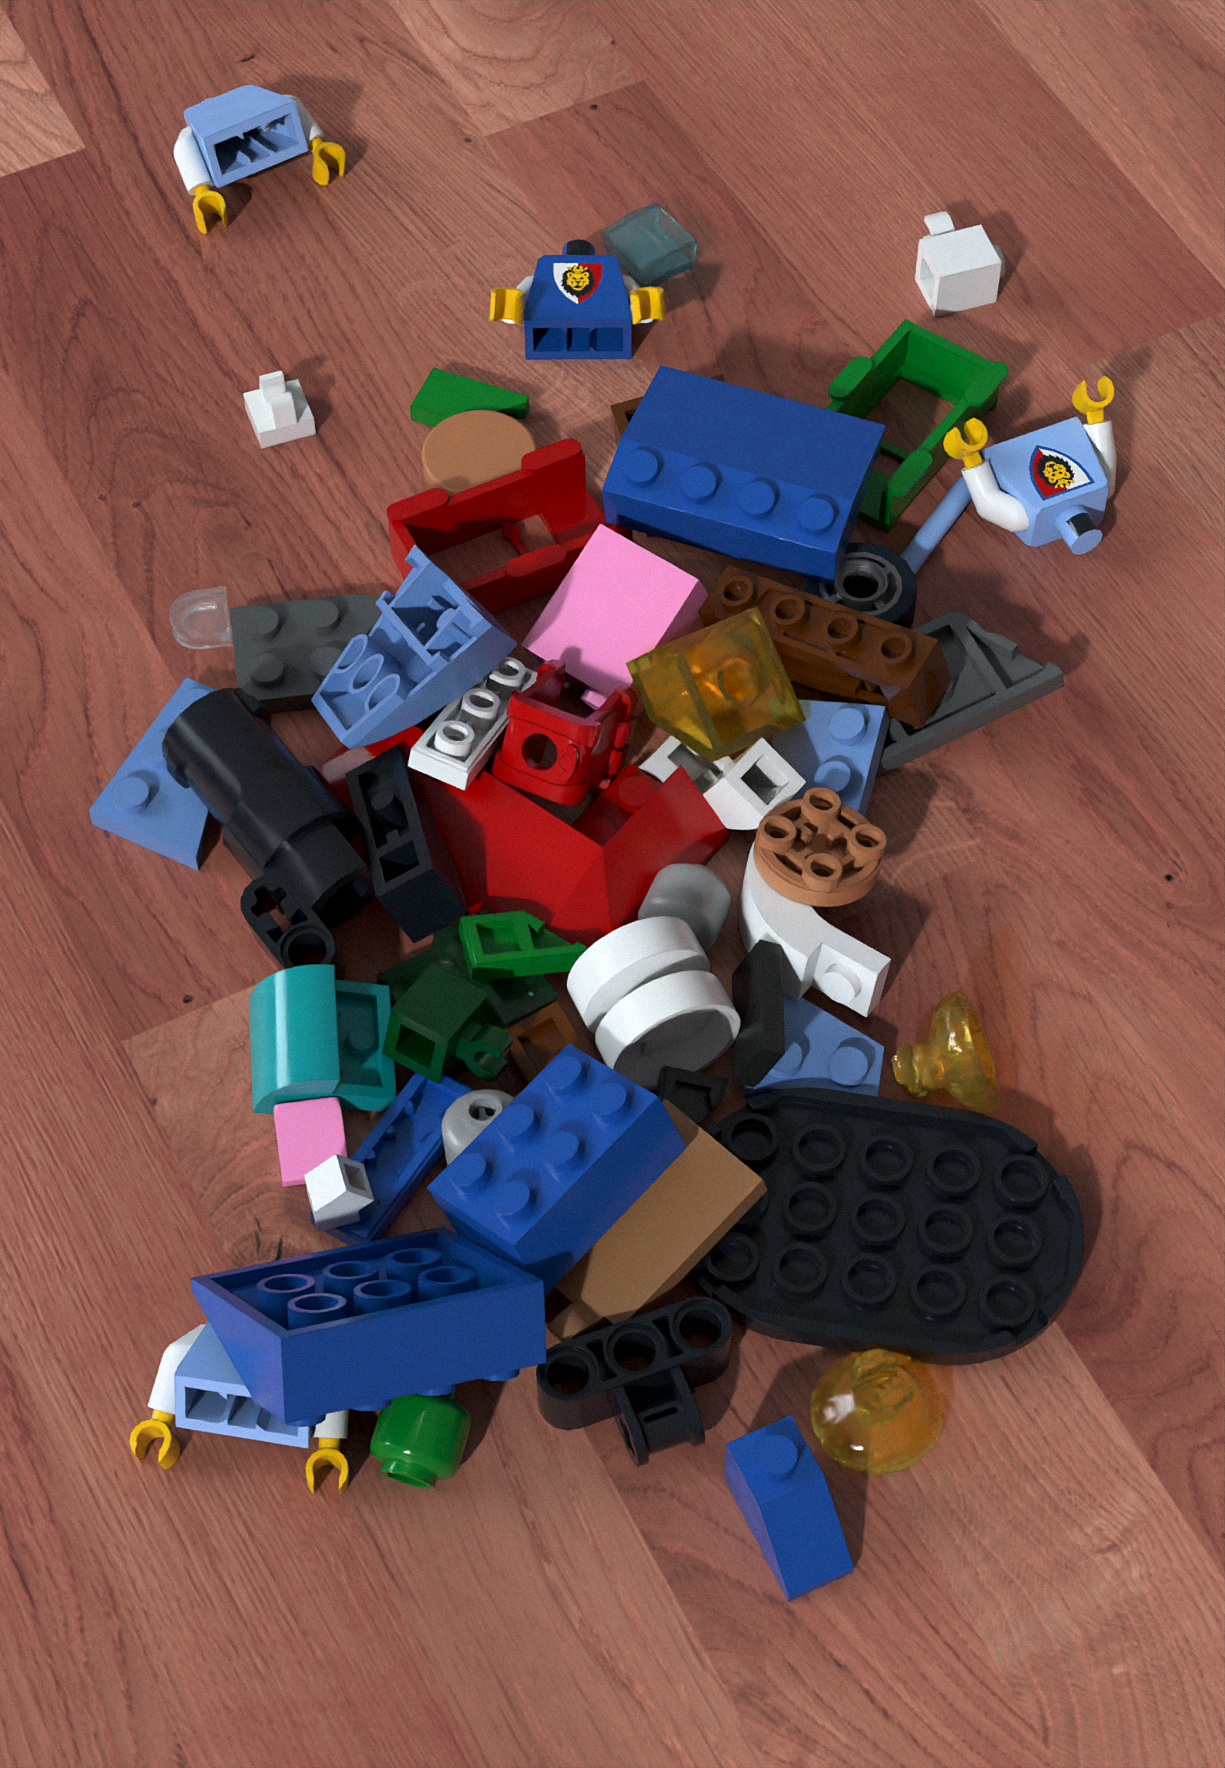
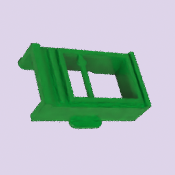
(934, 366)

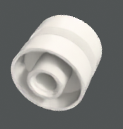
(653, 1000)

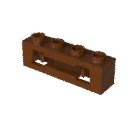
(838, 646)

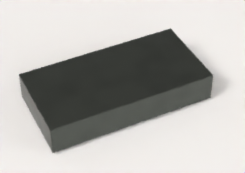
(760, 1005)

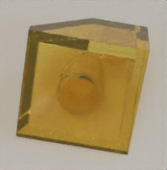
(718, 687)

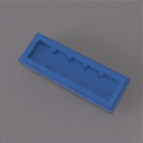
(400, 1154)

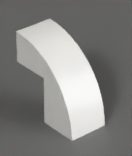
(736, 789)

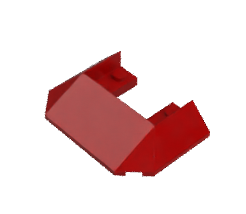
(523, 858)

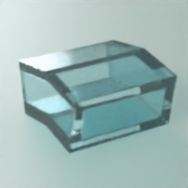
(650, 245)

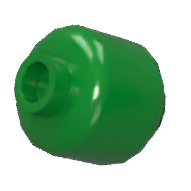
(421, 1438)

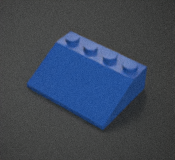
(742, 473)
(374, 1323)

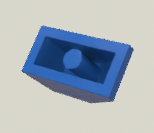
(788, 1507)

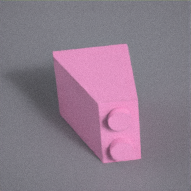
(612, 610)

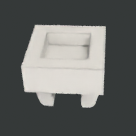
(278, 410)

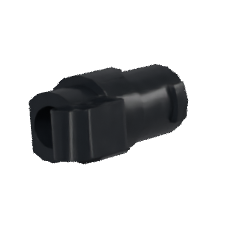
(276, 823)

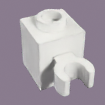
(957, 266)

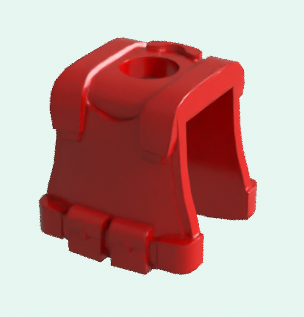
(587, 749)

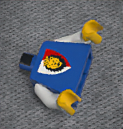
(577, 306)

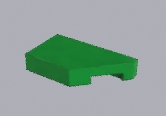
(451, 394)
(513, 946)

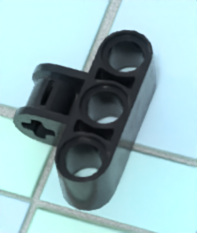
(648, 1404)

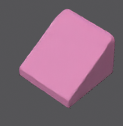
(308, 1136)

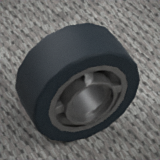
(872, 582)

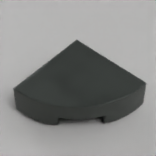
(690, 1091)

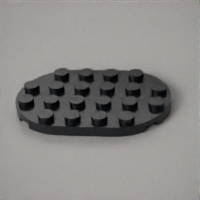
(893, 1228)

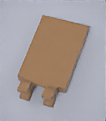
(658, 1235)

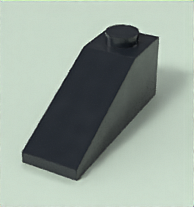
(404, 846)

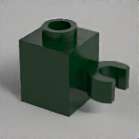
(441, 1024)

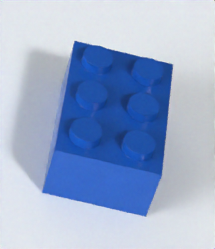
(558, 1166)

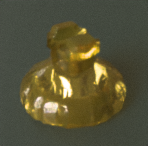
(952, 1058)
(878, 1430)

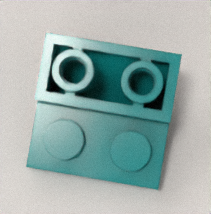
(319, 1040)

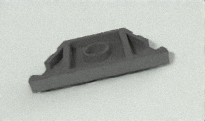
(985, 685)

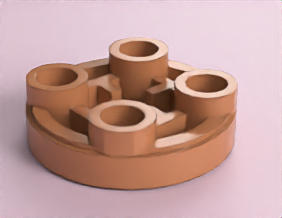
(474, 449)
(819, 850)

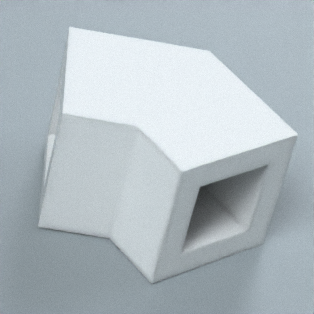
(337, 1192)

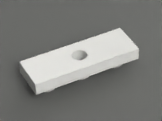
(470, 727)

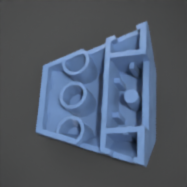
(414, 660)

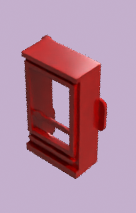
(546, 486)

